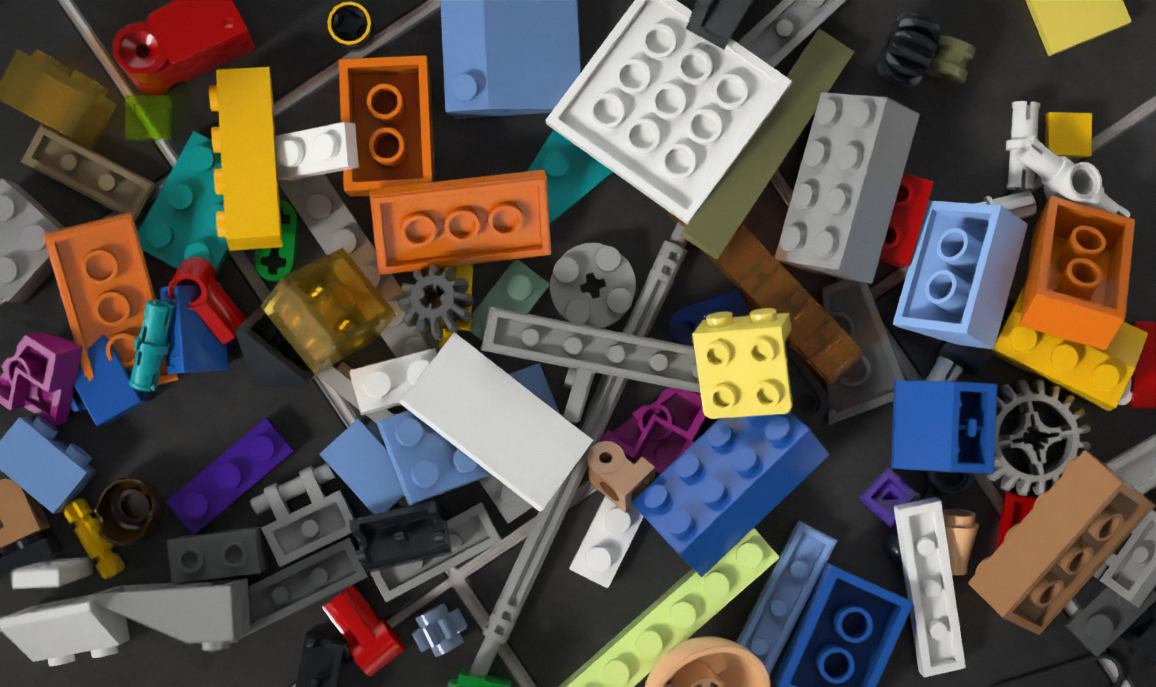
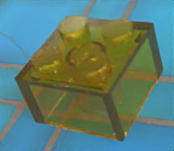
(63, 102)
(328, 310)

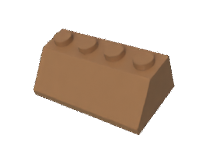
(1060, 543)

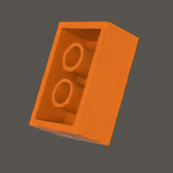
(392, 120)
(1078, 273)

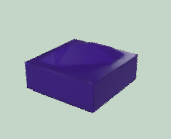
(886, 493)

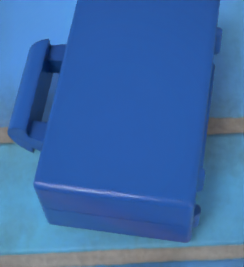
(190, 339)
(108, 392)

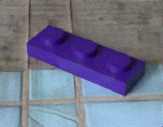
(230, 476)

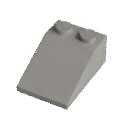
(190, 611)

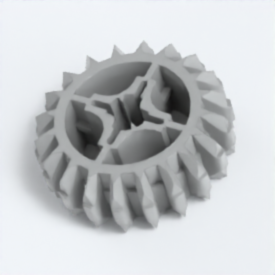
(1027, 418)

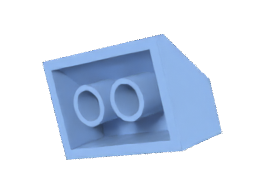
(961, 273)

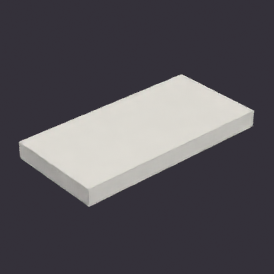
(496, 421)

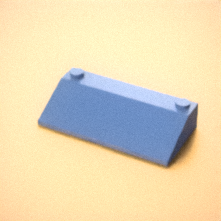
(508, 55)

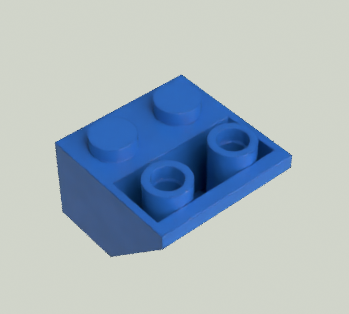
(944, 426)

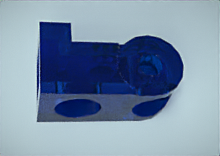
(687, 319)

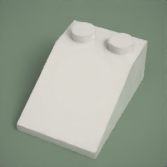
(66, 628)

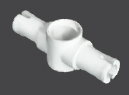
(1067, 180)

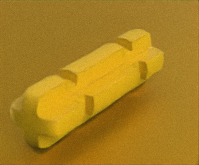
(87, 530)

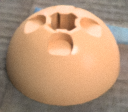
(708, 664)

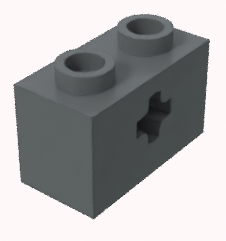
(217, 555)

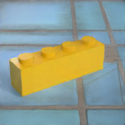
(247, 159)

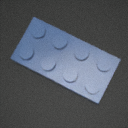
(428, 461)

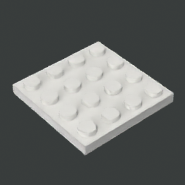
(667, 105)

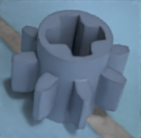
(439, 629)

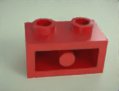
(906, 221)

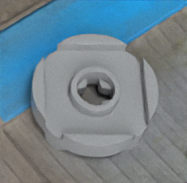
(605, 264)

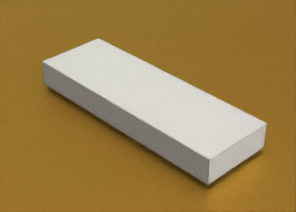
(52, 572)

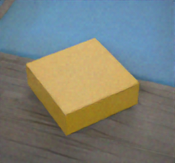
(1069, 134)

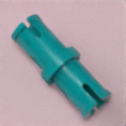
(151, 345)

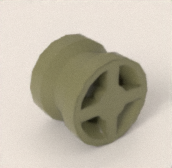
(951, 60)

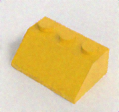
(1075, 367)

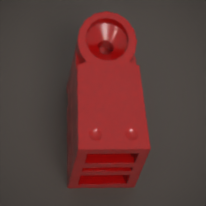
(181, 43)

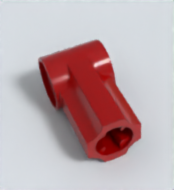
(213, 304)
(370, 640)

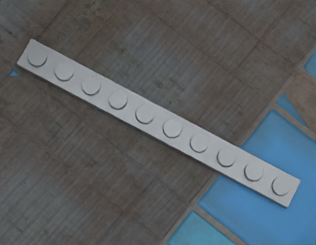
(337, 229)

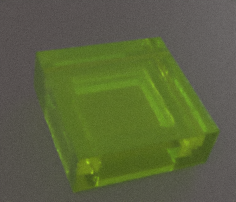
(148, 117)

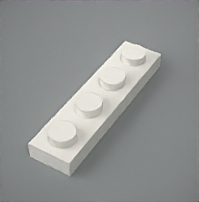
(929, 586)

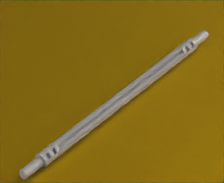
(593, 425)

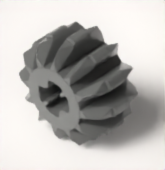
(420, 310)

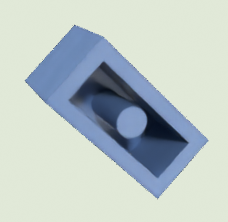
(44, 464)
(365, 466)

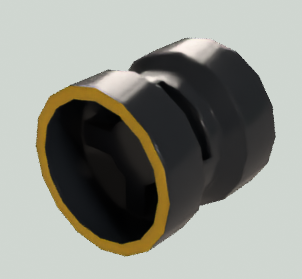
(347, 19)

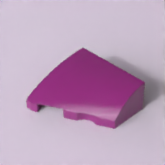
(41, 377)
(662, 429)

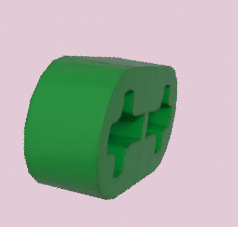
(290, 237)

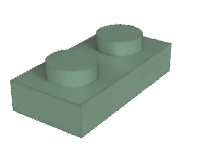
(515, 291)

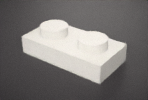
(316, 151)
(387, 382)
(606, 542)

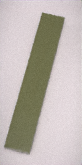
(752, 170)

